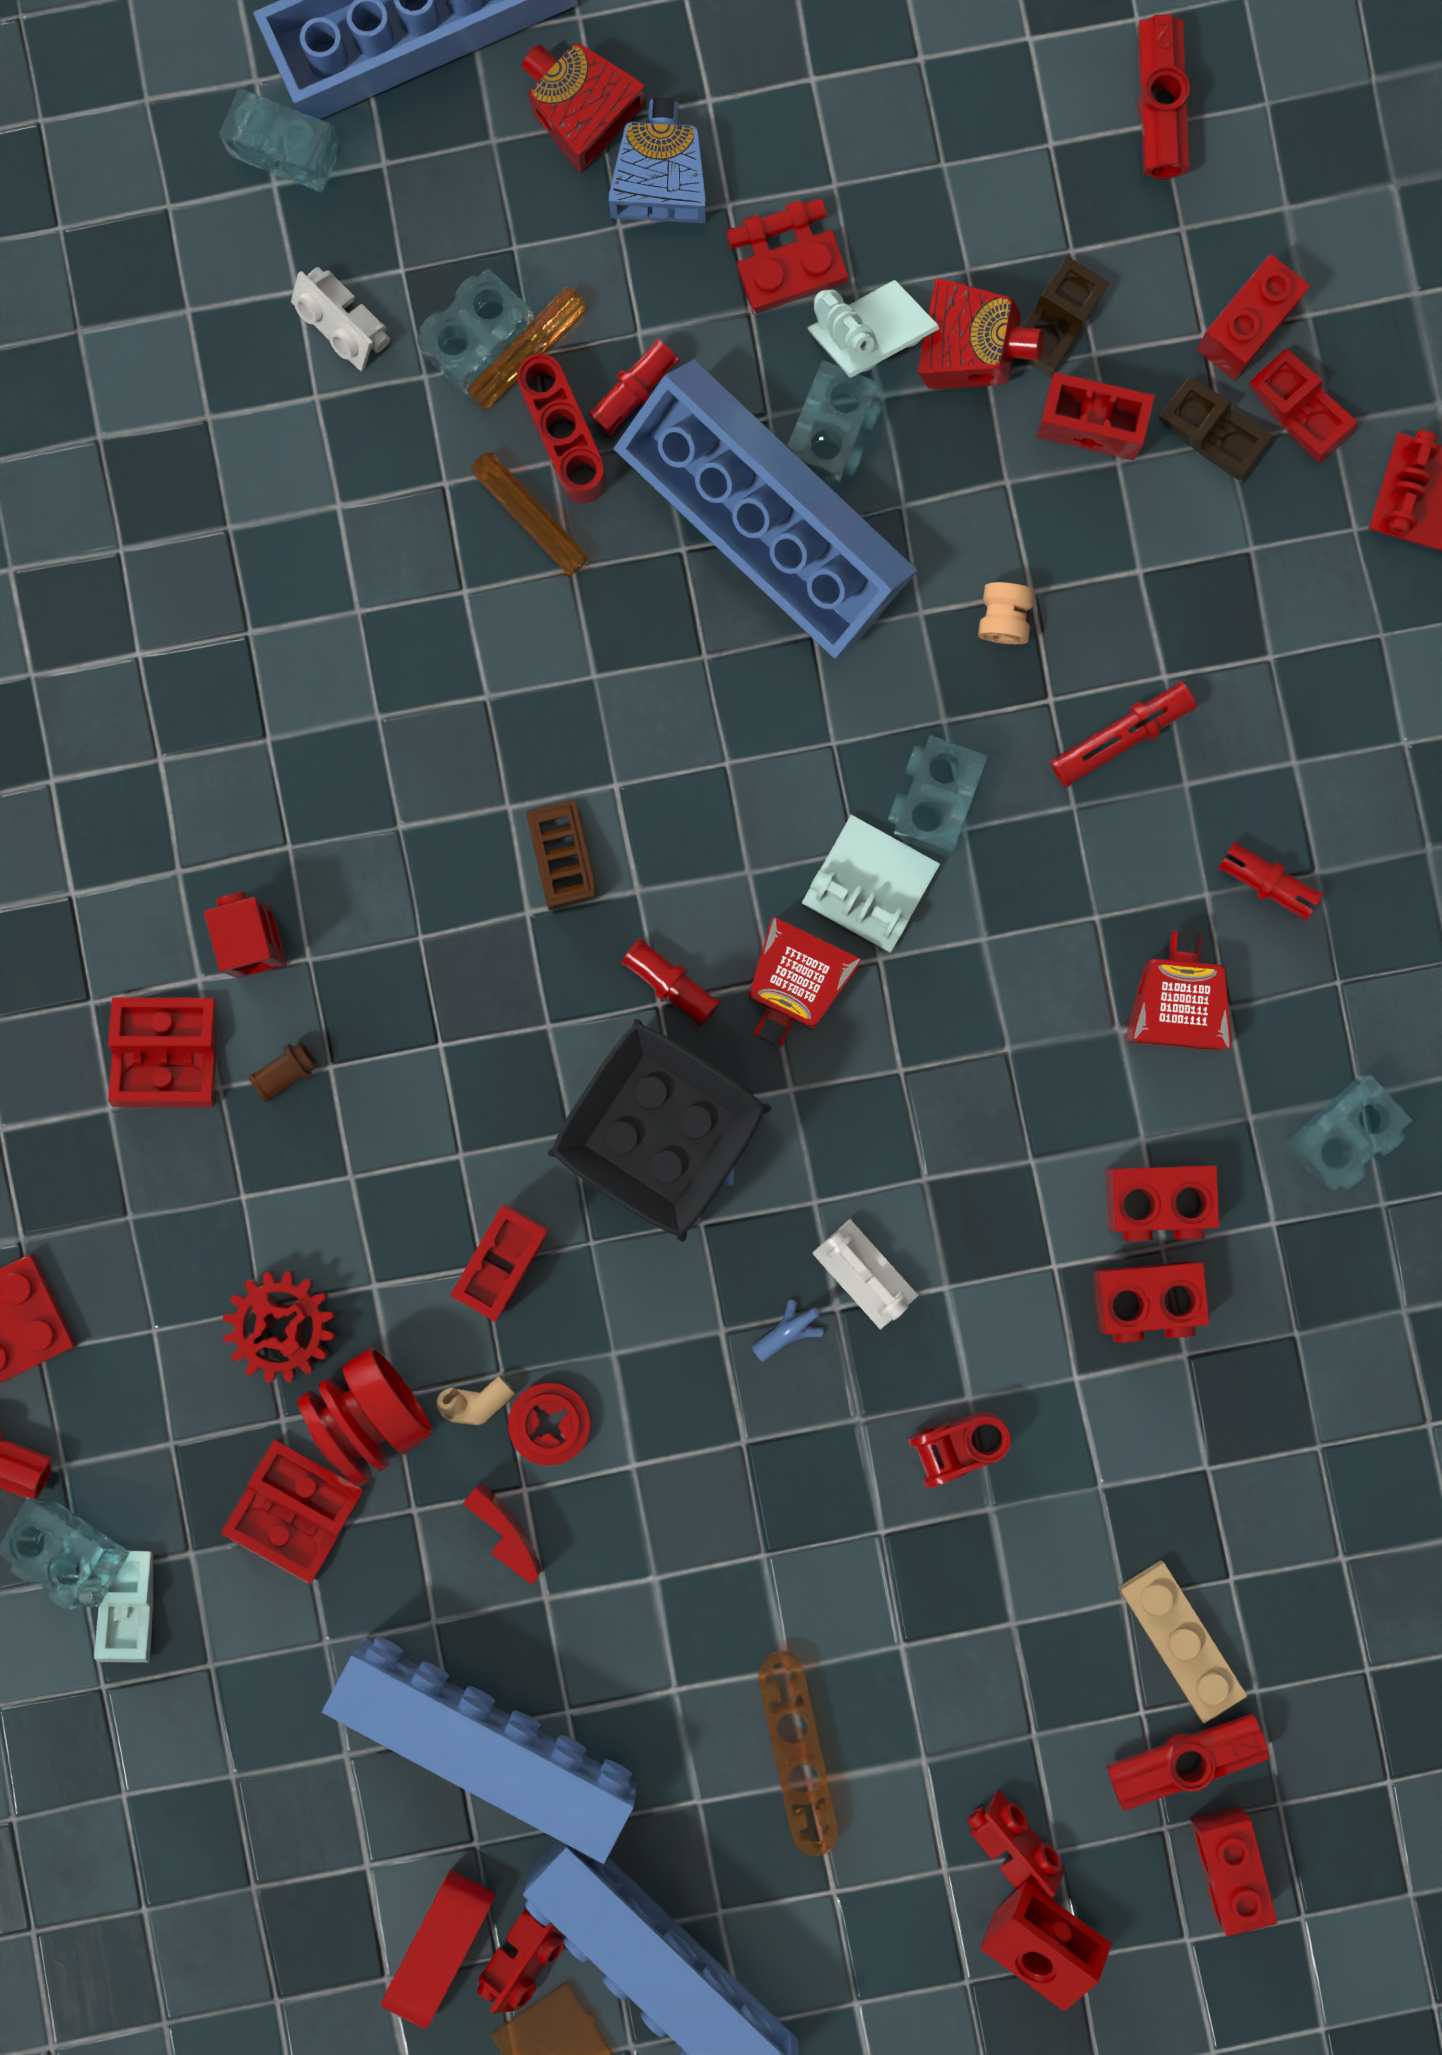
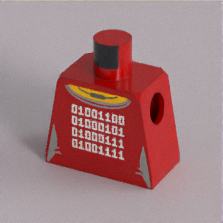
(797, 980)
(1181, 1000)

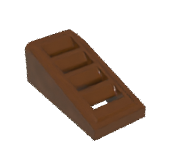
(573, 894)

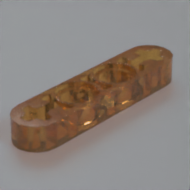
(795, 1753)

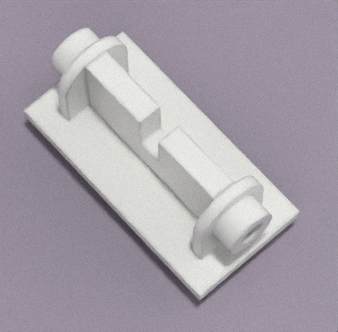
(322, 301)
(865, 1274)

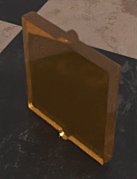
(552, 2027)

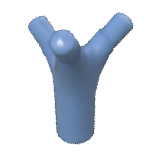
(787, 1331)

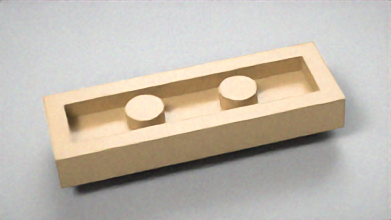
(1182, 1641)

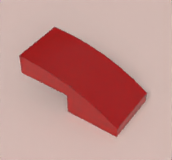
(1301, 406)
(514, 1547)

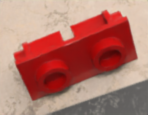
(1007, 1829)
(512, 1977)

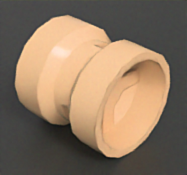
(1006, 613)

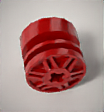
(356, 1422)

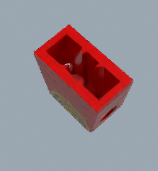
(581, 100)
(974, 338)

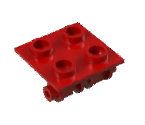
(1412, 492)

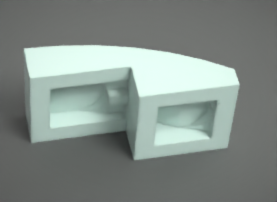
(127, 1613)

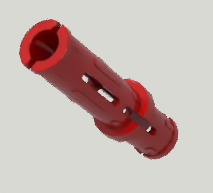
(1174, 704)

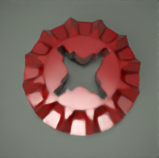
(547, 1448)

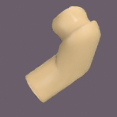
(474, 1407)

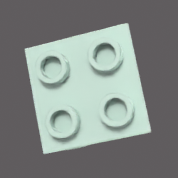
(870, 327)
(870, 883)

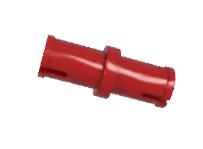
(633, 387)
(1270, 881)
(670, 982)

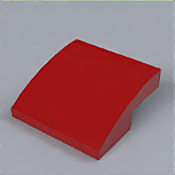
(162, 1052)
(292, 1512)

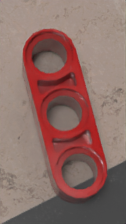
(558, 405)
(438, 1949)

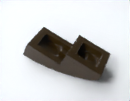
(1064, 311)
(1214, 430)

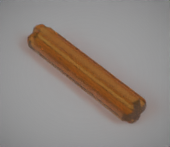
(532, 340)
(529, 513)

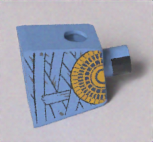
(659, 169)

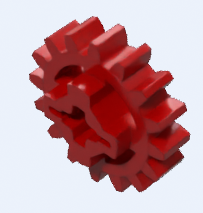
(264, 1307)

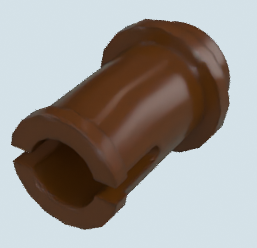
(283, 1071)

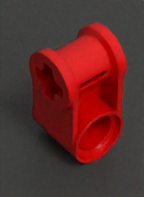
(956, 1447)

